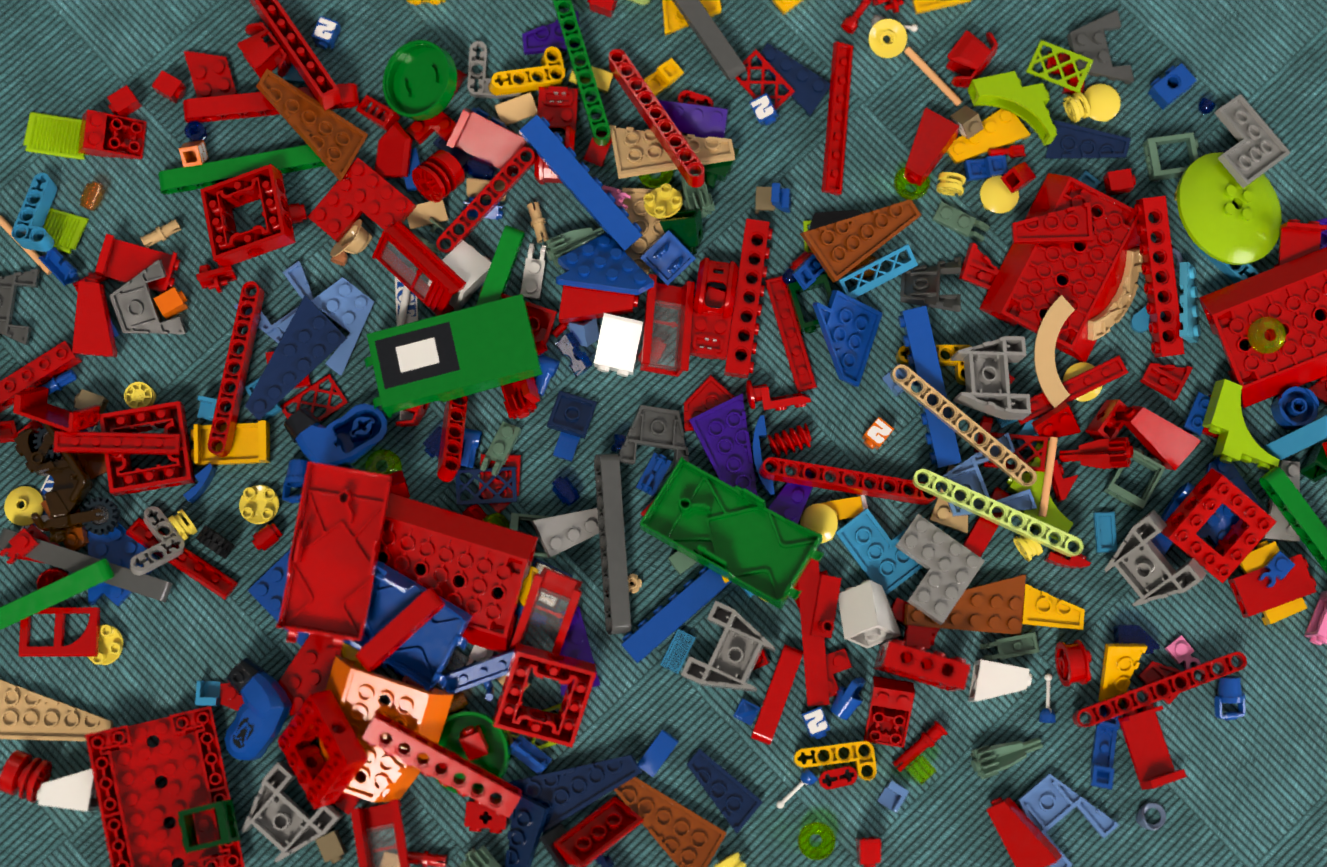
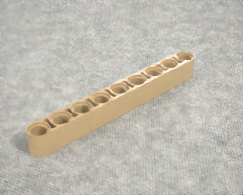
(973, 427)

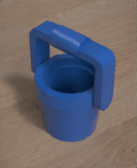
(295, 479)
(1229, 692)
(848, 699)

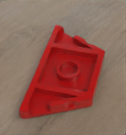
(210, 74)

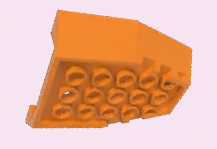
(418, 709)

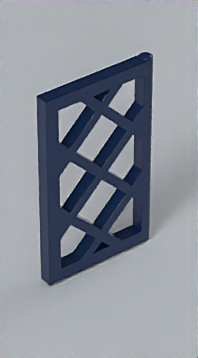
(496, 499)

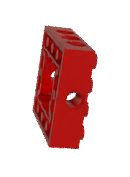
(218, 201)
(119, 471)
(1199, 507)
(935, 668)
(322, 718)
(536, 723)

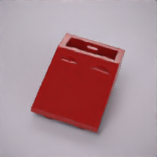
(111, 135)
(889, 711)

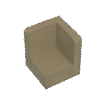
(763, 199)

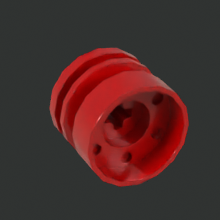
(438, 176)
(24, 775)

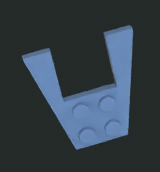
(298, 280)
(349, 310)
(969, 476)
(1051, 801)

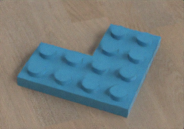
(876, 551)

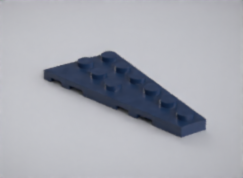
(301, 349)
(576, 787)

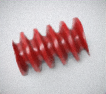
(790, 441)

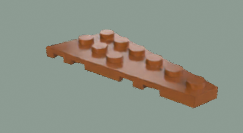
(323, 130)
(852, 240)
(982, 608)
(679, 831)

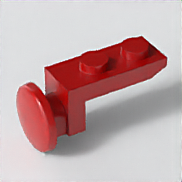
(761, 393)

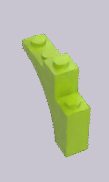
(1008, 94)
(1234, 439)
(1054, 516)

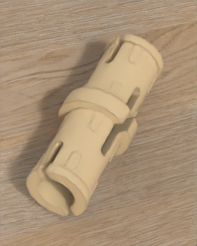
(538, 222)
(160, 233)

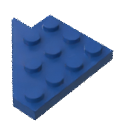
(603, 267)

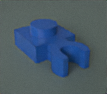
(1278, 567)

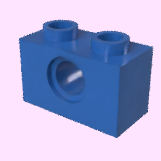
(1165, 95)

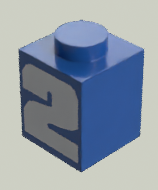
(326, 33)
(764, 109)
(815, 723)

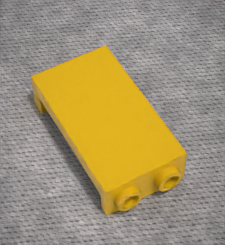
(249, 445)
(1258, 559)

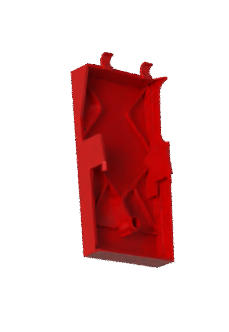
(334, 553)

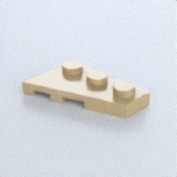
(942, 514)

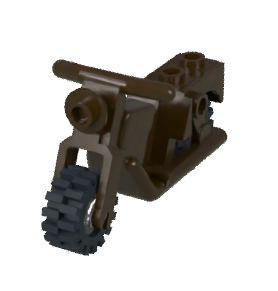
(69, 488)

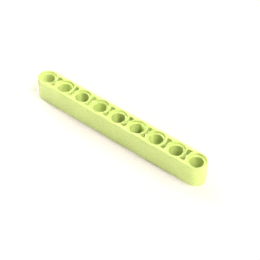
(1007, 513)

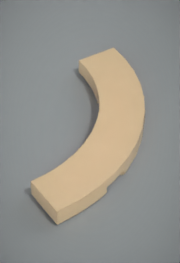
(1122, 300)
(1045, 351)

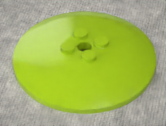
(1214, 222)

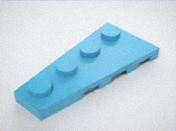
(1187, 300)

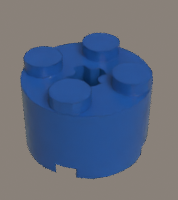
(1284, 411)

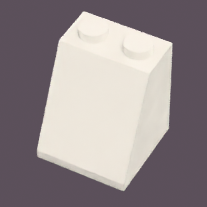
(470, 267)
(618, 345)
(867, 615)
(997, 679)
(70, 792)

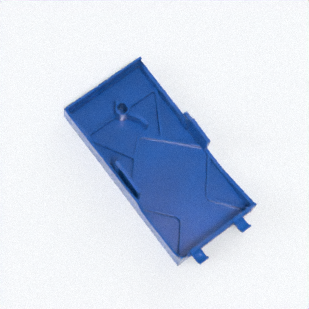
(431, 647)

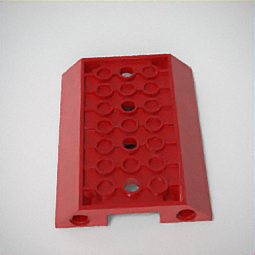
(1093, 276)
(1286, 294)
(466, 547)
(136, 808)

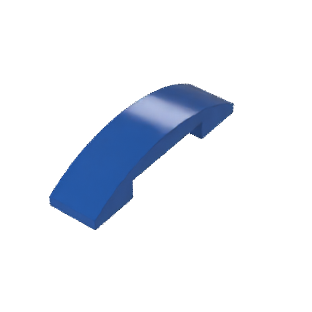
(808, 272)
(760, 432)
(1103, 751)

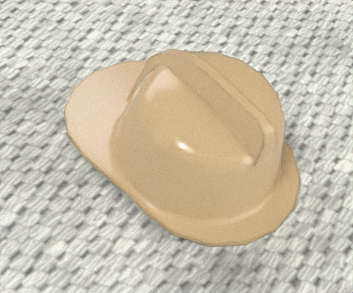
(353, 241)

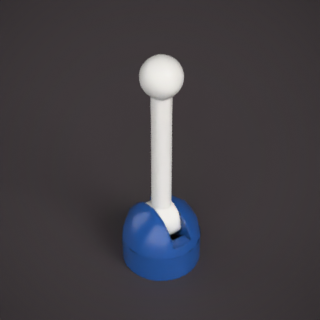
(1047, 715)
(807, 778)

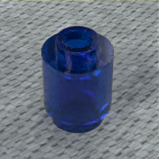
(479, 169)
(565, 490)

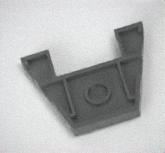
(1092, 43)
(922, 286)
(8, 290)
(136, 306)
(656, 429)

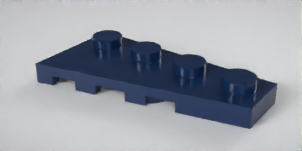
(726, 792)

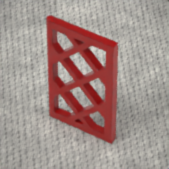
(765, 66)
(315, 387)
(1028, 440)

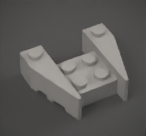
(989, 381)
(1147, 568)
(734, 654)
(283, 819)

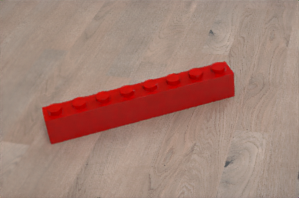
(298, 52)

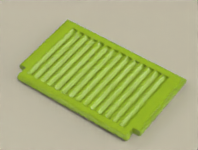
(53, 135)
(65, 229)

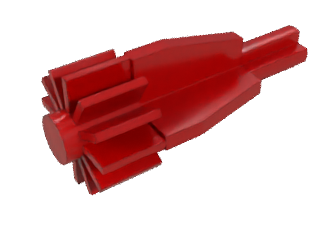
(515, 403)
(1101, 453)

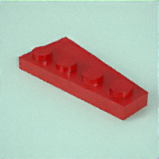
(1063, 226)

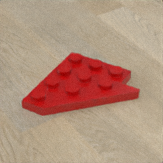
(309, 670)

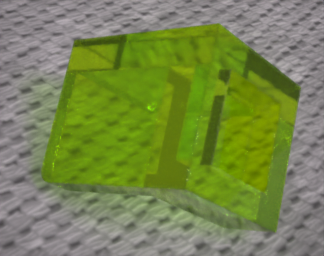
(920, 769)

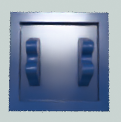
(668, 257)

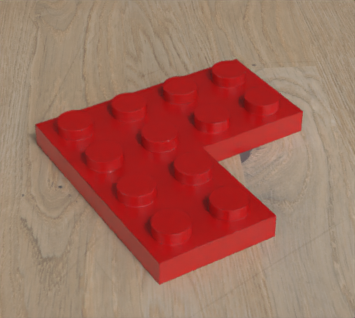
(359, 193)

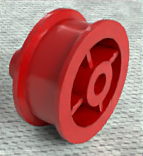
(1072, 663)

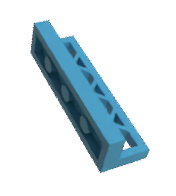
(883, 276)

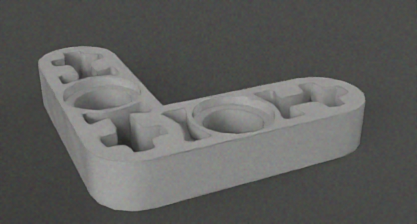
(483, 91)
(163, 546)

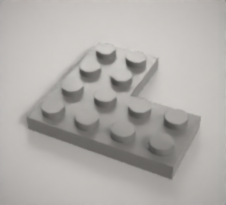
(1257, 146)
(948, 566)

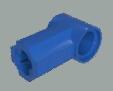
(549, 367)
(470, 444)

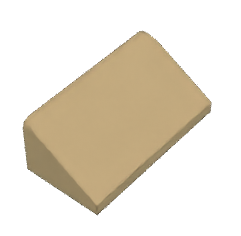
(516, 109)
(475, 186)
(421, 214)

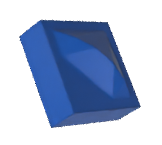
(746, 712)

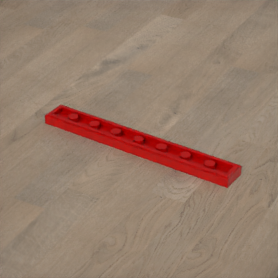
(837, 118)

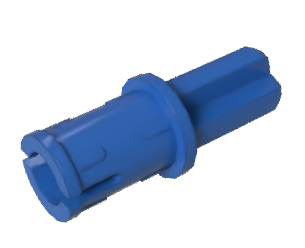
(60, 381)

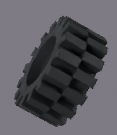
(215, 542)

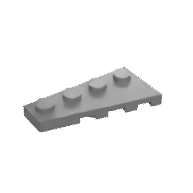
(1282, 529)
(566, 530)

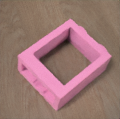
(1318, 624)

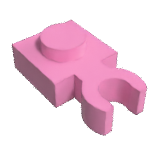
(618, 195)
(1181, 651)

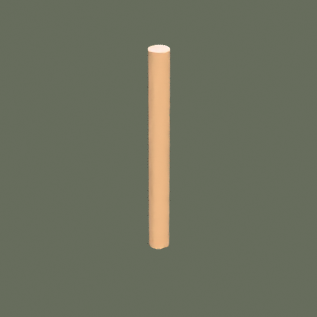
(933, 76)
(32, 253)
(1048, 477)

